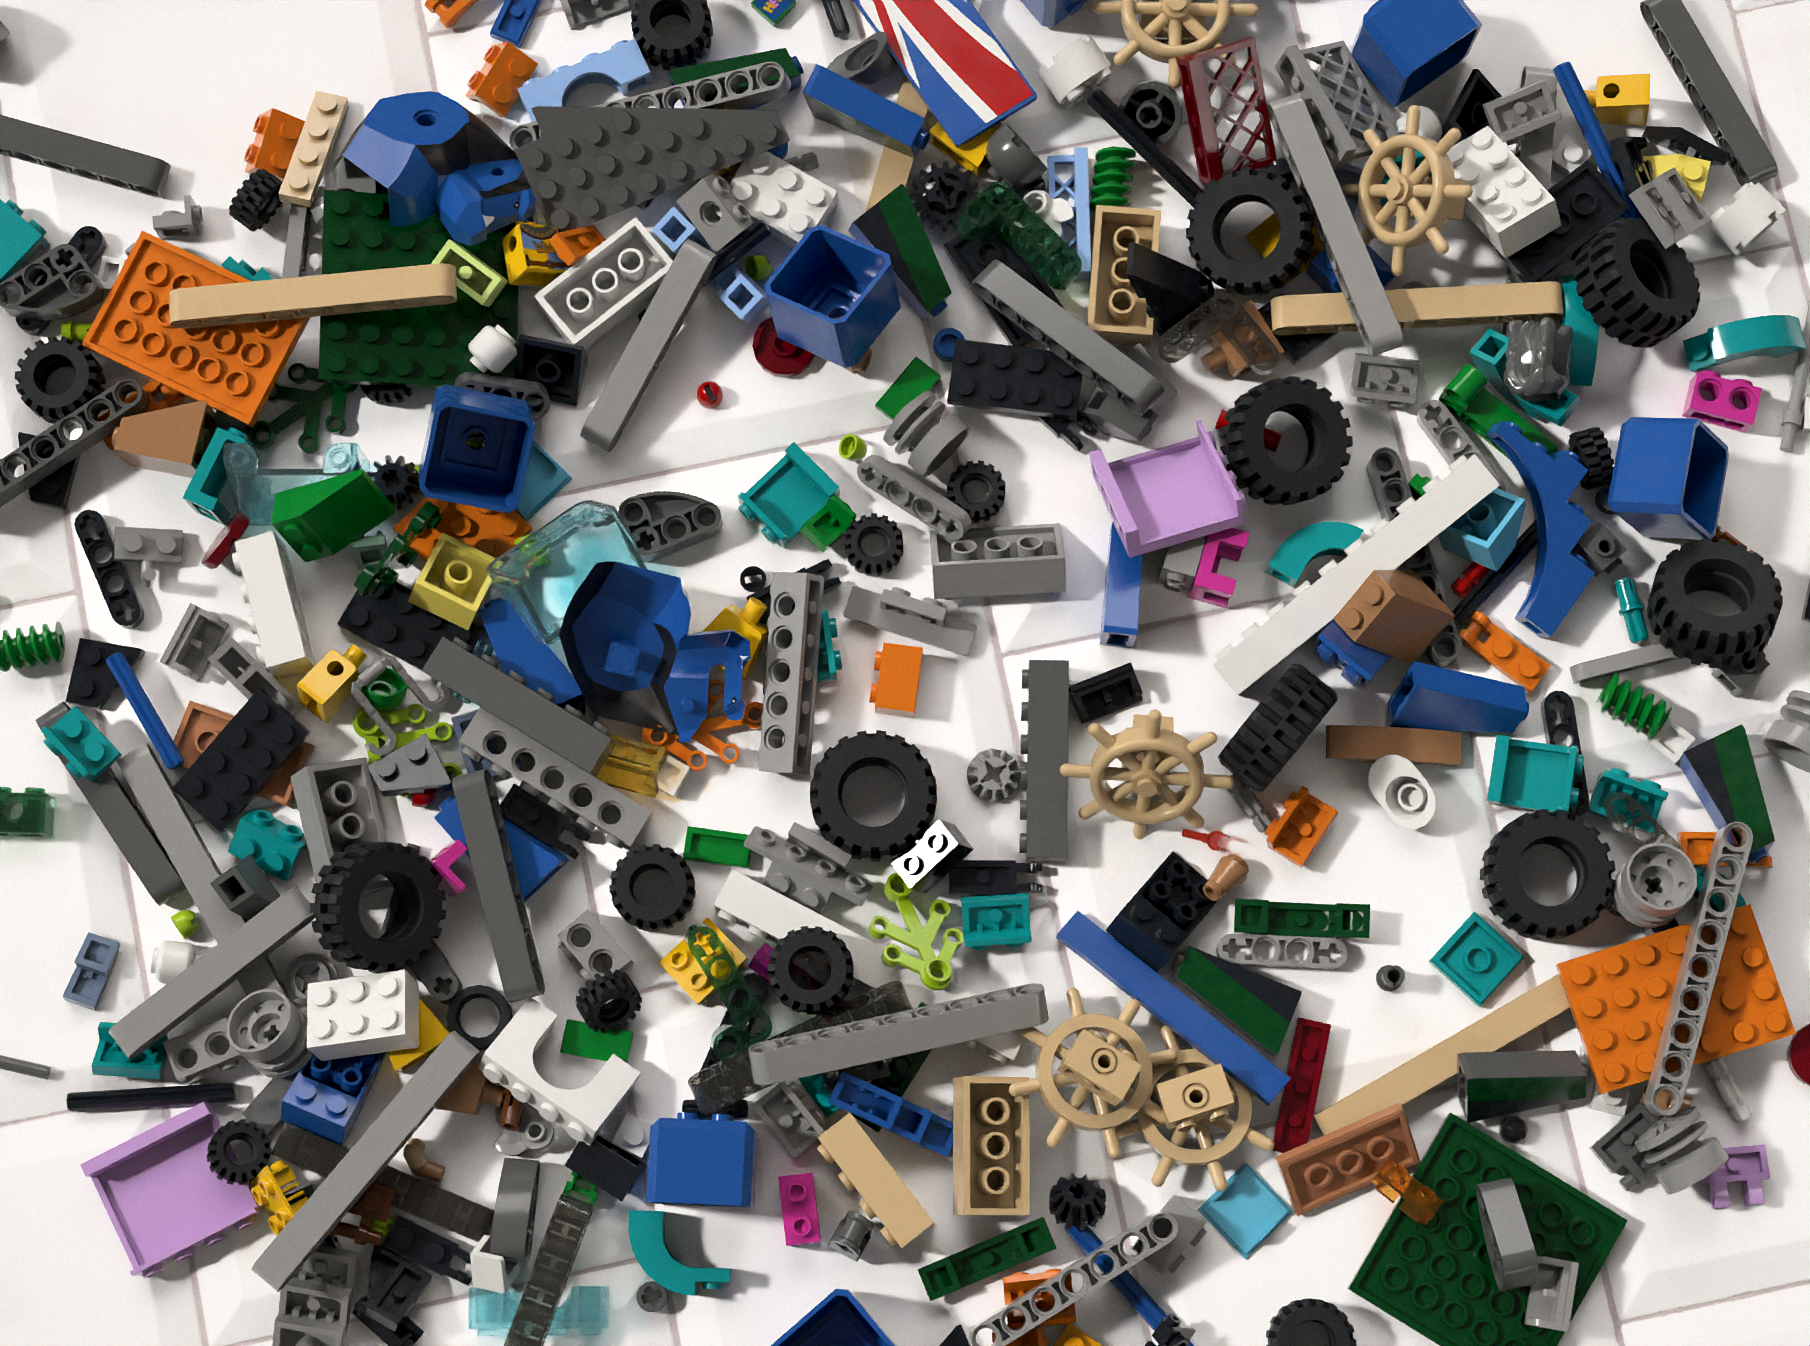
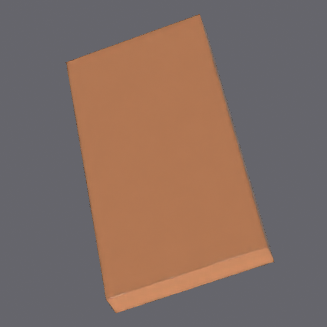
(203, 724)
(1346, 1159)

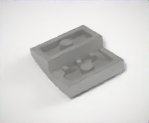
(1669, 208)

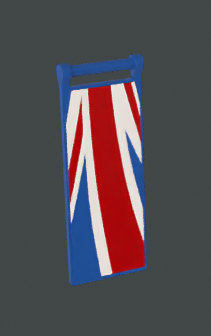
(951, 62)

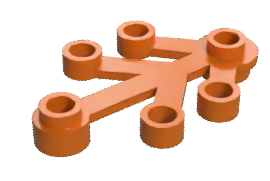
(702, 734)

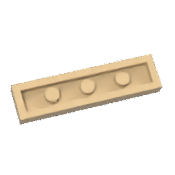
(313, 149)

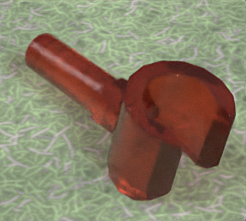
(1211, 839)

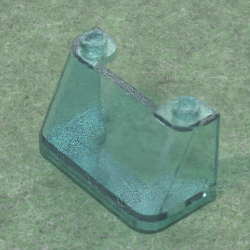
(255, 488)
(551, 564)

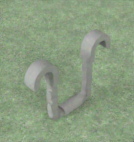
(371, 674)

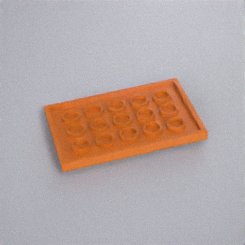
(220, 365)
(1626, 991)

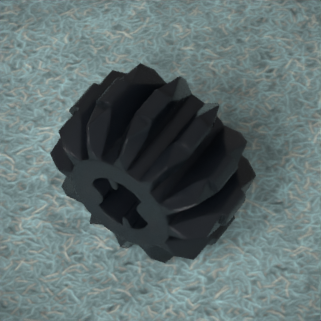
(405, 475)
(1077, 1202)

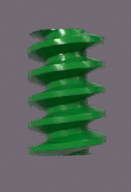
(1111, 177)
(32, 647)
(1633, 706)

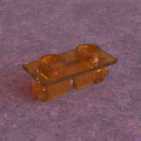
(1419, 1200)

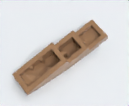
(1373, 742)

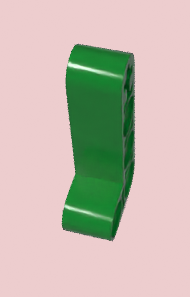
(1480, 409)

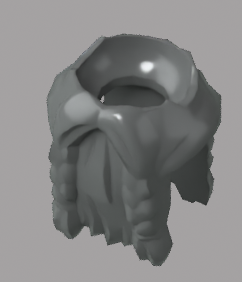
(1538, 359)

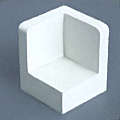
(490, 1270)

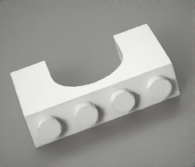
(578, 1110)

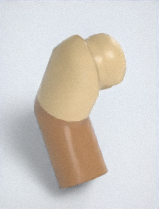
(418, 1163)

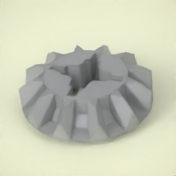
(990, 789)
(306, 964)

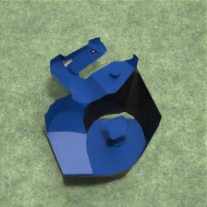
(436, 161)
(635, 651)

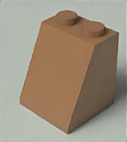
(166, 438)
(1394, 614)

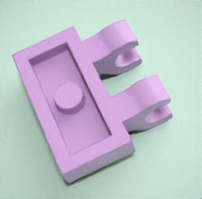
(1744, 1165)

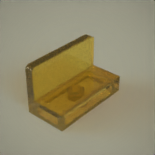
(633, 766)

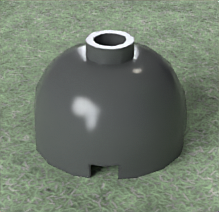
(1153, 109)
(1012, 158)

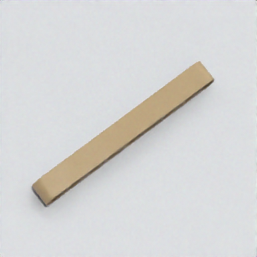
(313, 296)
(1423, 307)
(1441, 1060)

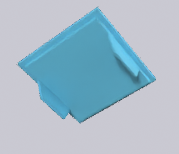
(541, 482)
(1245, 1210)

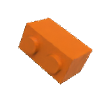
(897, 679)

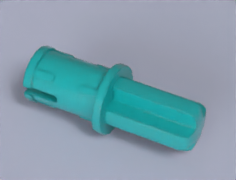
(1631, 609)

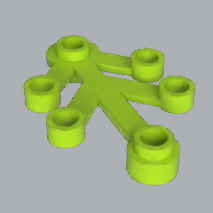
(399, 716)
(917, 937)

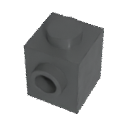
(1600, 549)
(1739, 677)

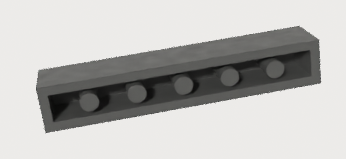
(520, 706)
(1046, 751)

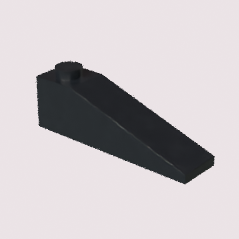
(1168, 286)

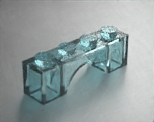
(583, 1308)

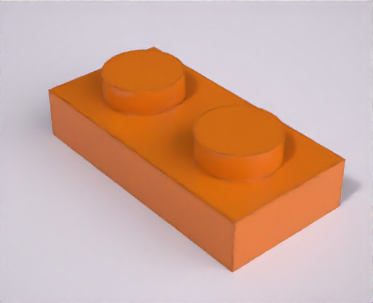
(576, 243)

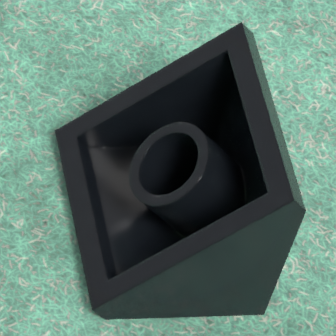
(1468, 111)
(554, 365)

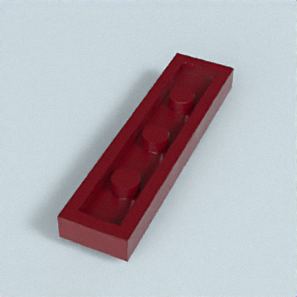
(1301, 1091)

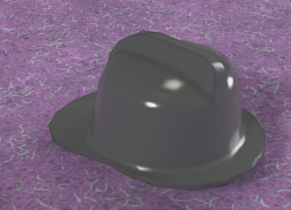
(866, 61)

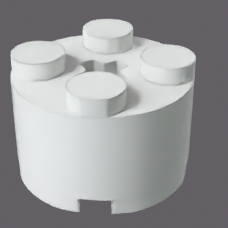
(1076, 70)
(1747, 217)

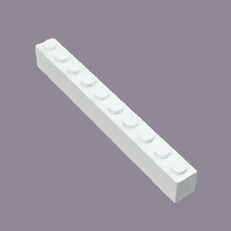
(1385, 550)
(776, 915)

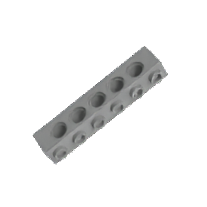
(800, 687)
(487, 726)

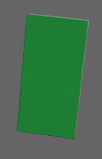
(910, 384)
(716, 847)
(584, 1042)

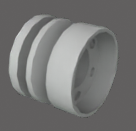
(920, 428)
(1791, 737)
(1664, 871)
(269, 1033)
(1684, 1155)

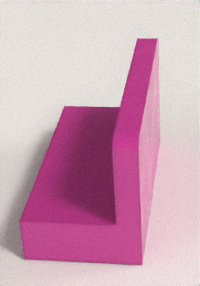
(441, 864)

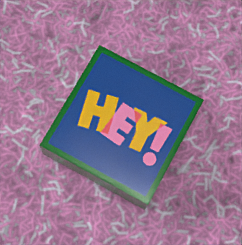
(773, 10)

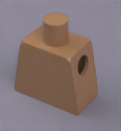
(1226, 355)
(471, 1092)

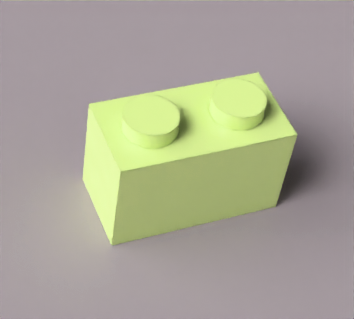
(471, 273)

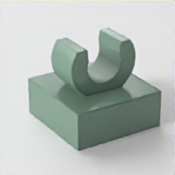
(369, 550)

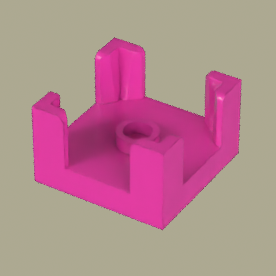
(1209, 585)

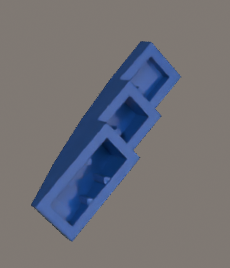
(892, 1113)

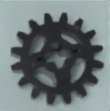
(934, 202)

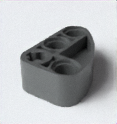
(59, 294)
(518, 388)
(661, 513)
(515, 1209)
(1506, 1235)

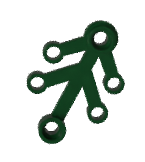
(308, 403)
(398, 552)

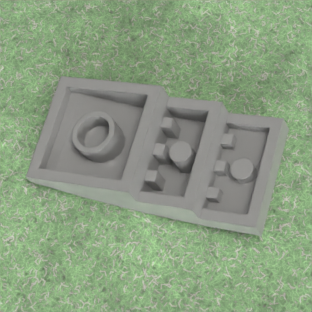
(318, 1300)

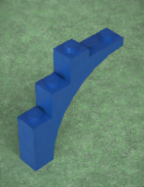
(1560, 524)

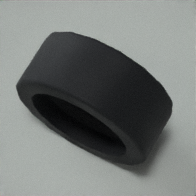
(467, 995)

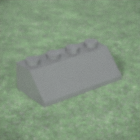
(998, 562)
(338, 810)

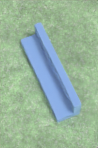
(1081, 202)

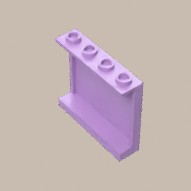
(1169, 493)
(165, 1193)

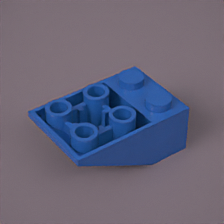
(1356, 660)
(330, 1095)

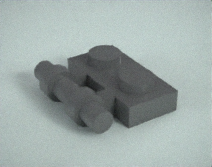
(1618, 1147)

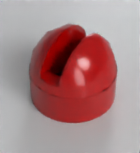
(703, 398)
(424, 799)

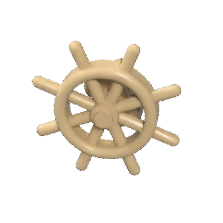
(1172, 28)
(1409, 191)
(1146, 757)
(1097, 1069)
(1190, 1103)

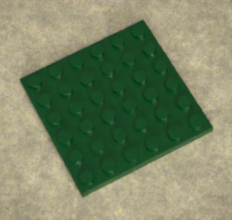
(405, 344)
(1441, 1272)

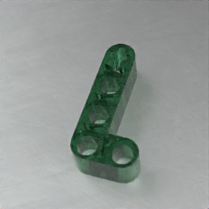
(1023, 239)
(724, 986)

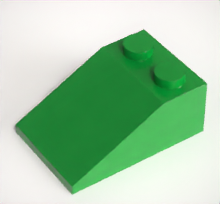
(329, 514)

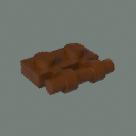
(372, 1205)

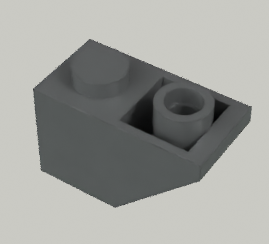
(1115, 419)
(245, 888)

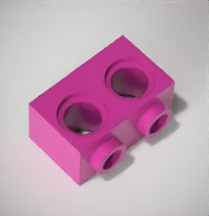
(1721, 410)
(799, 1209)

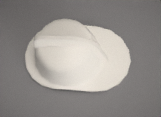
(1402, 791)

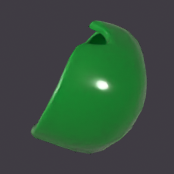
(386, 691)

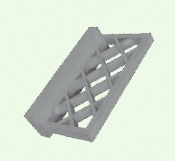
(1333, 131)

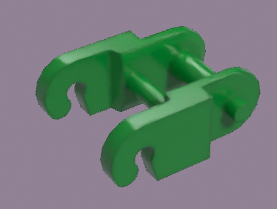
(571, 1186)

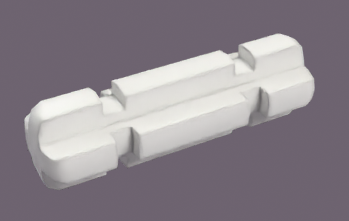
(1728, 1090)

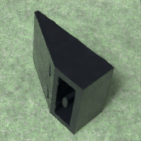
(1162, 912)

